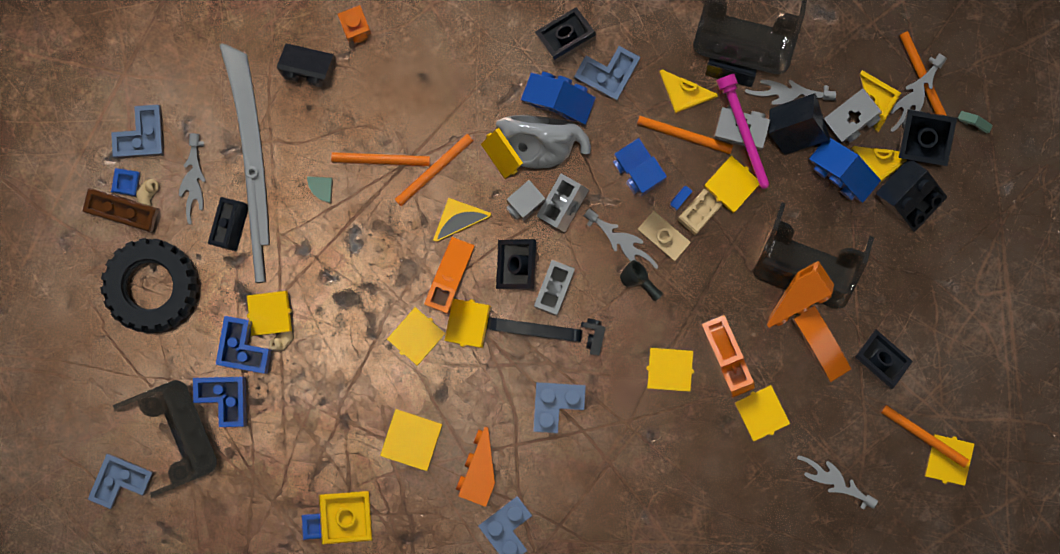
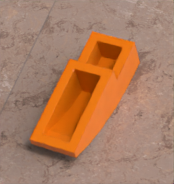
(822, 343)
(728, 356)

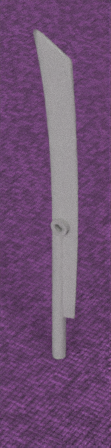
(243, 94)

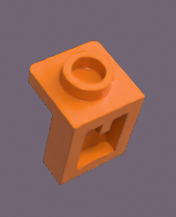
(354, 24)

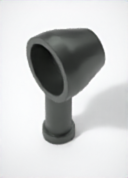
(636, 274)

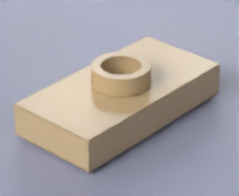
(699, 211)
(664, 235)

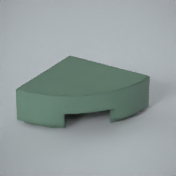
(979, 122)
(321, 187)

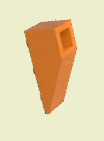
(449, 275)
(805, 289)
(480, 476)

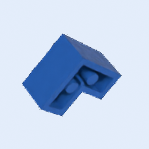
(558, 96)
(639, 167)
(845, 170)
(236, 352)
(230, 395)

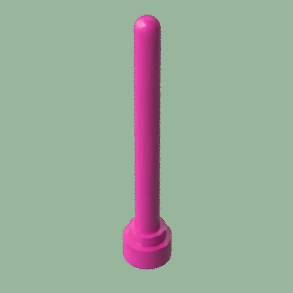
(728, 87)

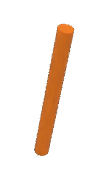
(921, 71)
(684, 134)
(380, 159)
(434, 169)
(925, 436)

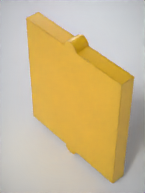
(501, 153)
(732, 184)
(269, 313)
(467, 323)
(416, 336)
(670, 369)
(762, 413)
(944, 468)

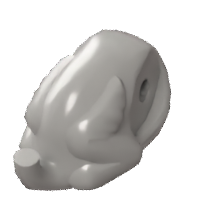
(542, 140)

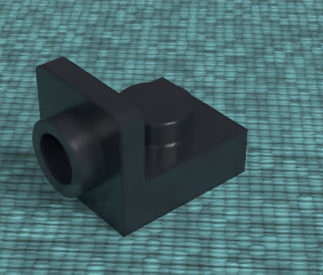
(594, 341)

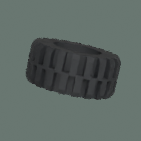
(116, 280)

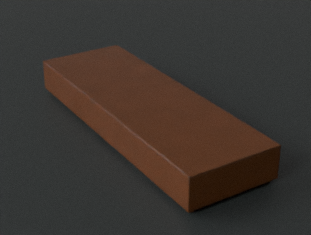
(120, 209)

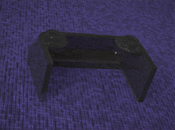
(745, 41)
(783, 258)
(186, 427)

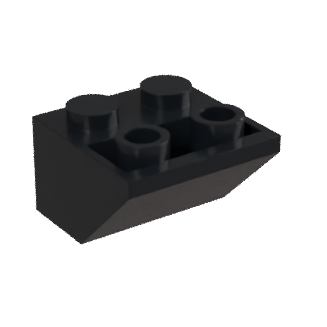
(306, 64)
(912, 194)

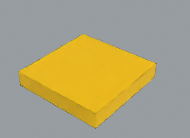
(411, 440)
(345, 517)

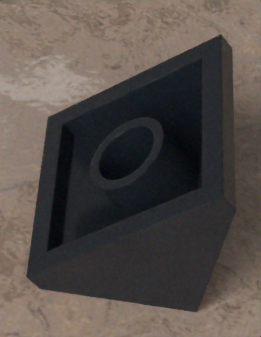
(566, 35)
(798, 124)
(927, 137)
(516, 264)
(882, 360)

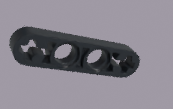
(534, 329)

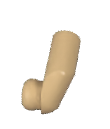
(147, 191)
(281, 341)

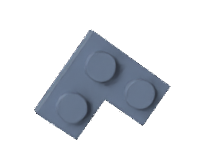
(608, 79)
(146, 138)
(551, 398)
(117, 474)
(500, 527)

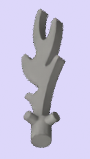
(789, 94)
(917, 96)
(190, 180)
(624, 239)
(835, 477)

